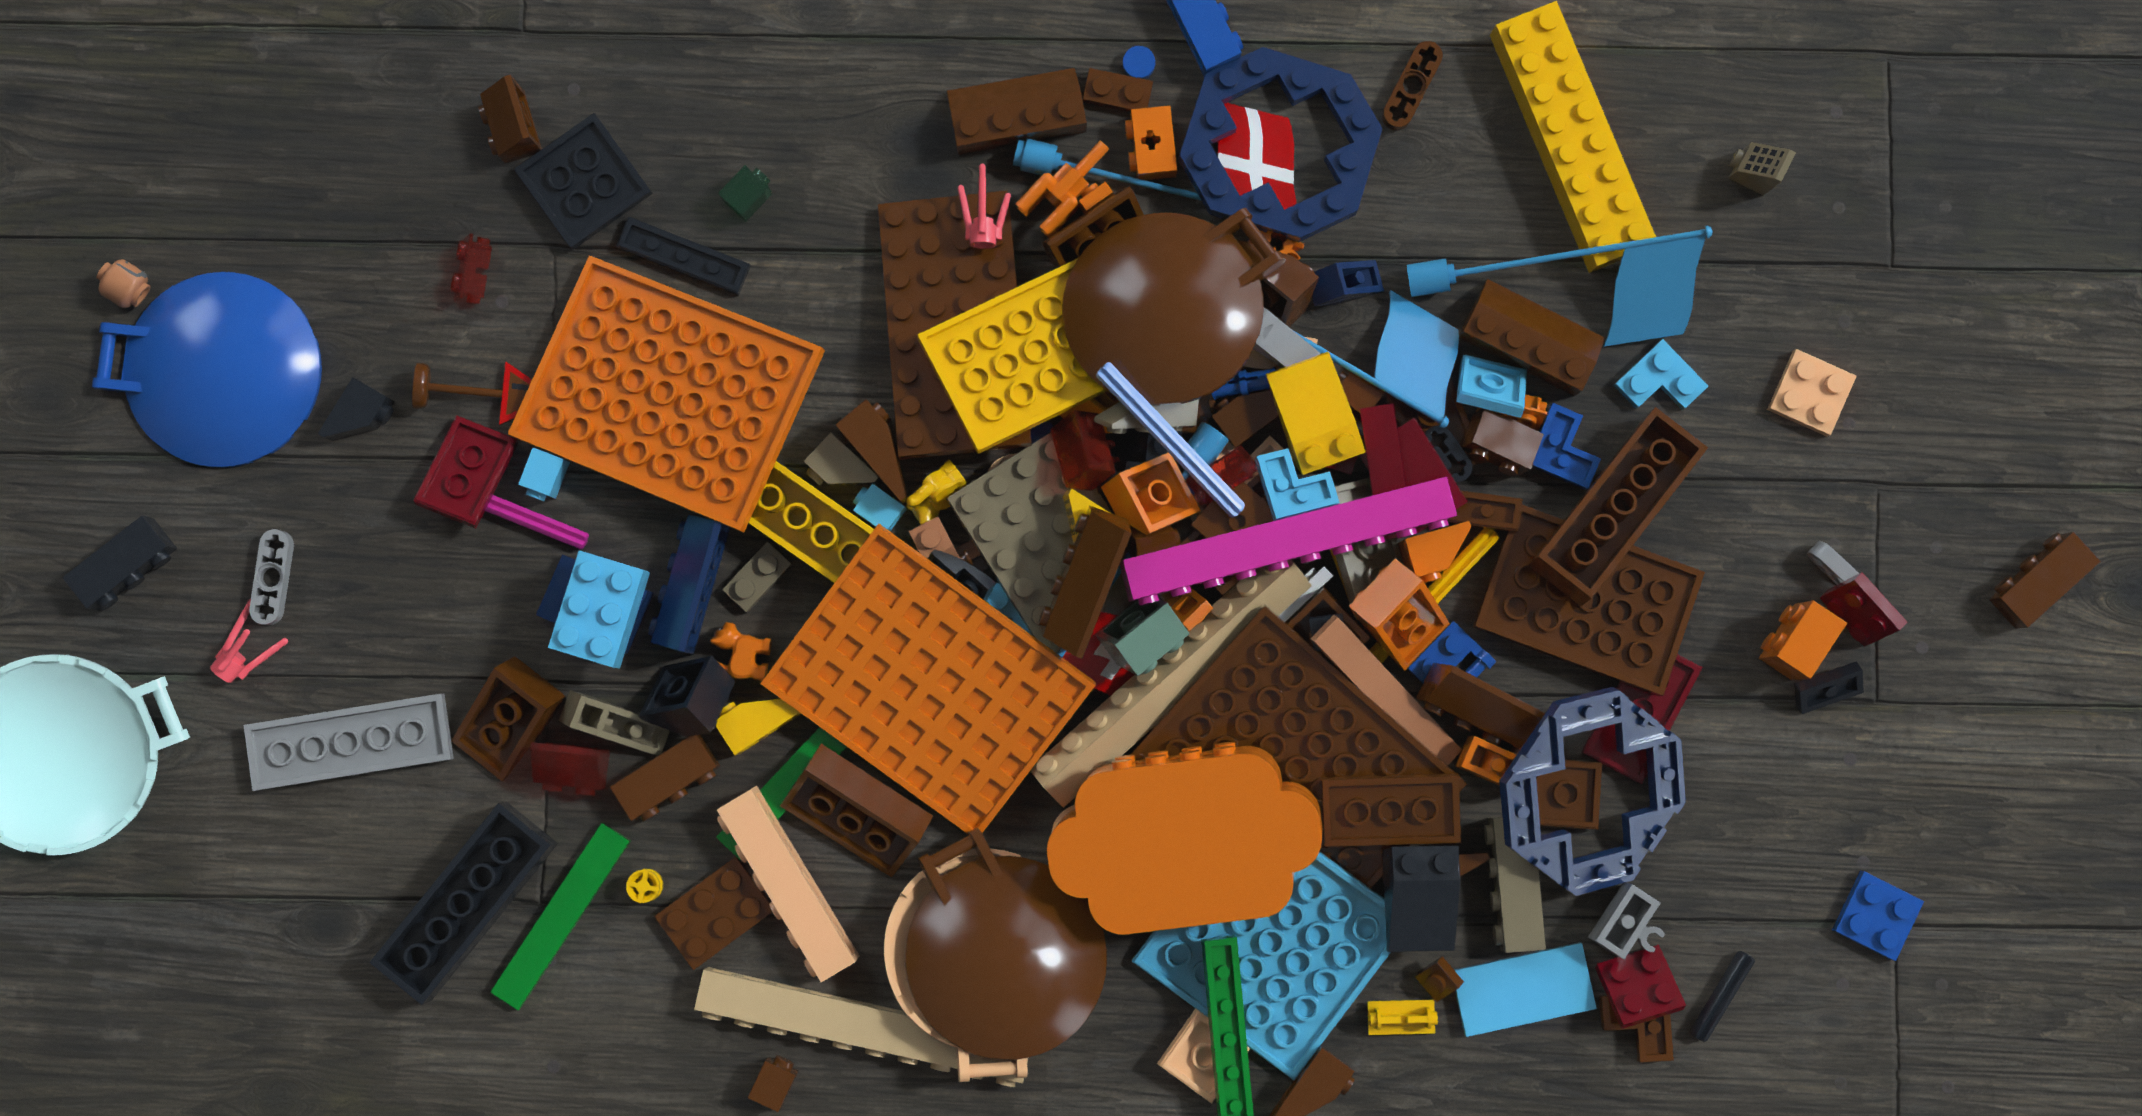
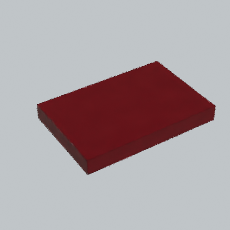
(1422, 462)
(466, 472)

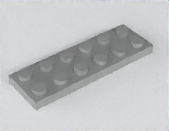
(348, 742)

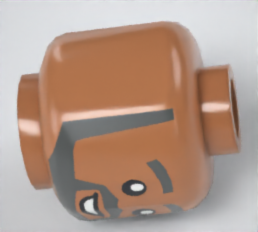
(123, 283)

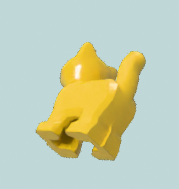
(932, 495)

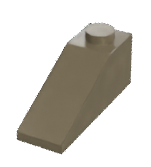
(612, 723)

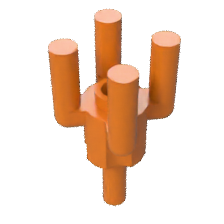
(1061, 190)

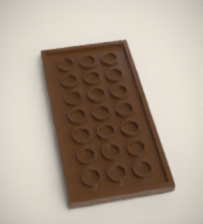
(927, 281)

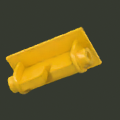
(1401, 1017)

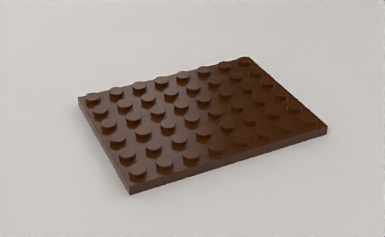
(1304, 712)

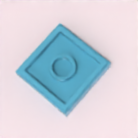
(1491, 386)

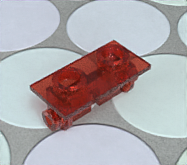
(471, 256)
(1231, 468)

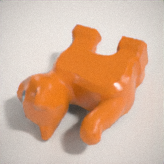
(744, 654)

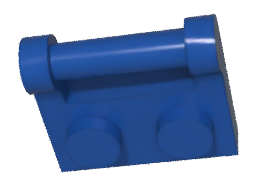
(1450, 649)

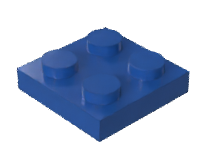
(1878, 915)

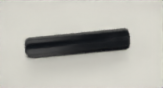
(1722, 996)

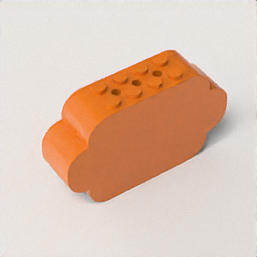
(1185, 839)

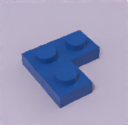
(1556, 453)

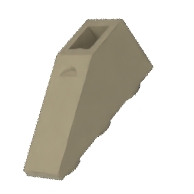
(1119, 419)

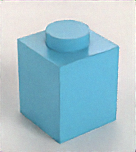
(543, 474)
(878, 507)

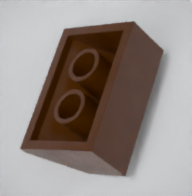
(1077, 236)

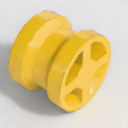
(638, 885)

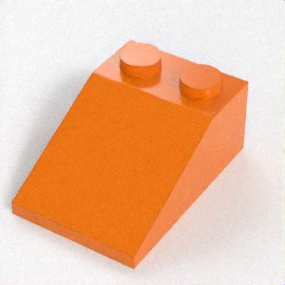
(1400, 613)

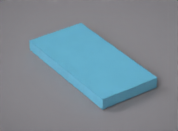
(1524, 989)

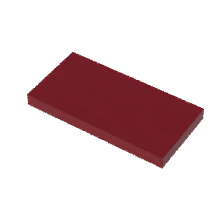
(1665, 709)

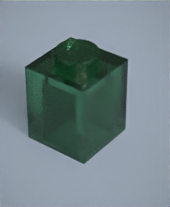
(746, 192)

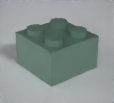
(1142, 636)

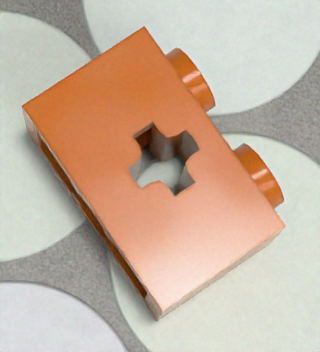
(1154, 124)

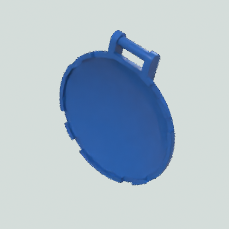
(217, 369)

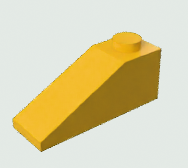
(752, 721)

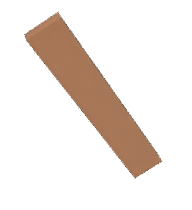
(1381, 686)

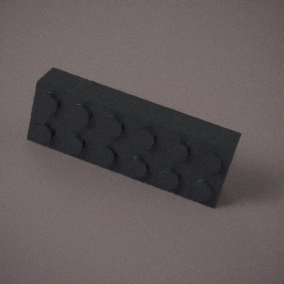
(463, 903)

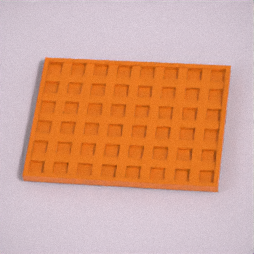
(928, 682)

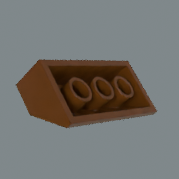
(1016, 110)
(1532, 338)
(1085, 581)
(1478, 706)
(857, 810)

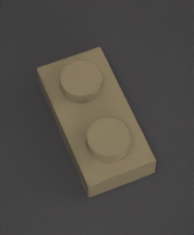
(757, 577)

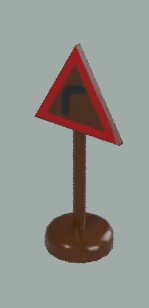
(514, 389)

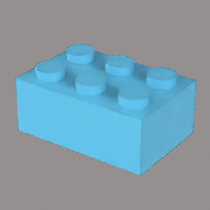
(599, 609)

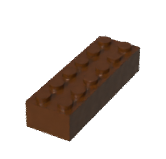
(1618, 506)

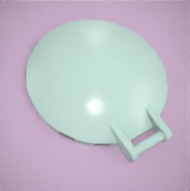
(75, 752)

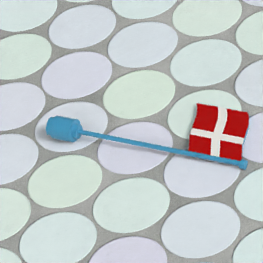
(1251, 157)

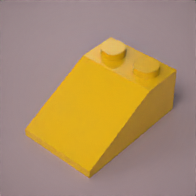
(1315, 413)

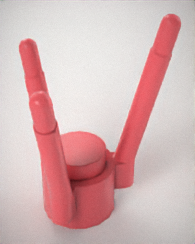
(982, 232)
(230, 662)

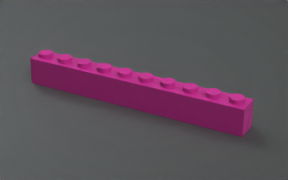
(1288, 539)

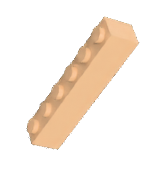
(788, 884)

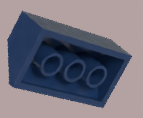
(690, 584)

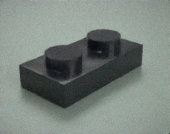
(1829, 687)

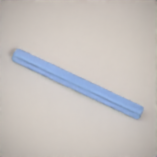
(1170, 440)

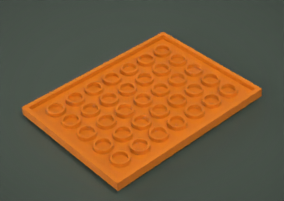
(666, 393)

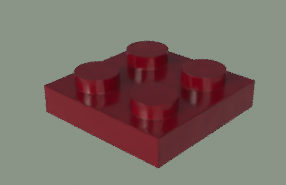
(1864, 609)
(1640, 987)

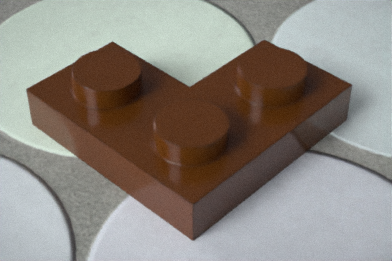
(1652, 1036)

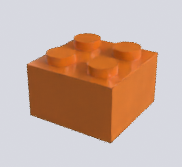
(1801, 640)

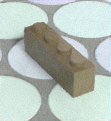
(1515, 895)

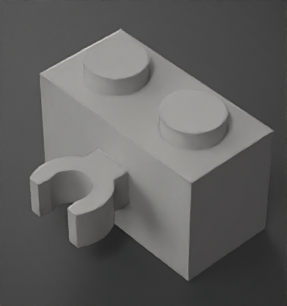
(1626, 922)

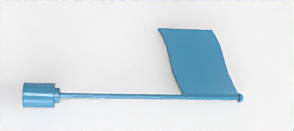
(1650, 287)
(1412, 358)

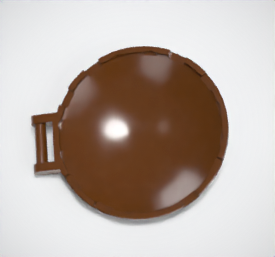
(1168, 303)
(1002, 954)

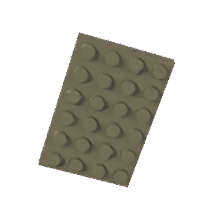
(1024, 530)

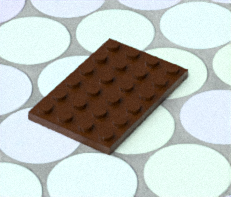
(1622, 633)

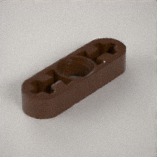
(1414, 61)

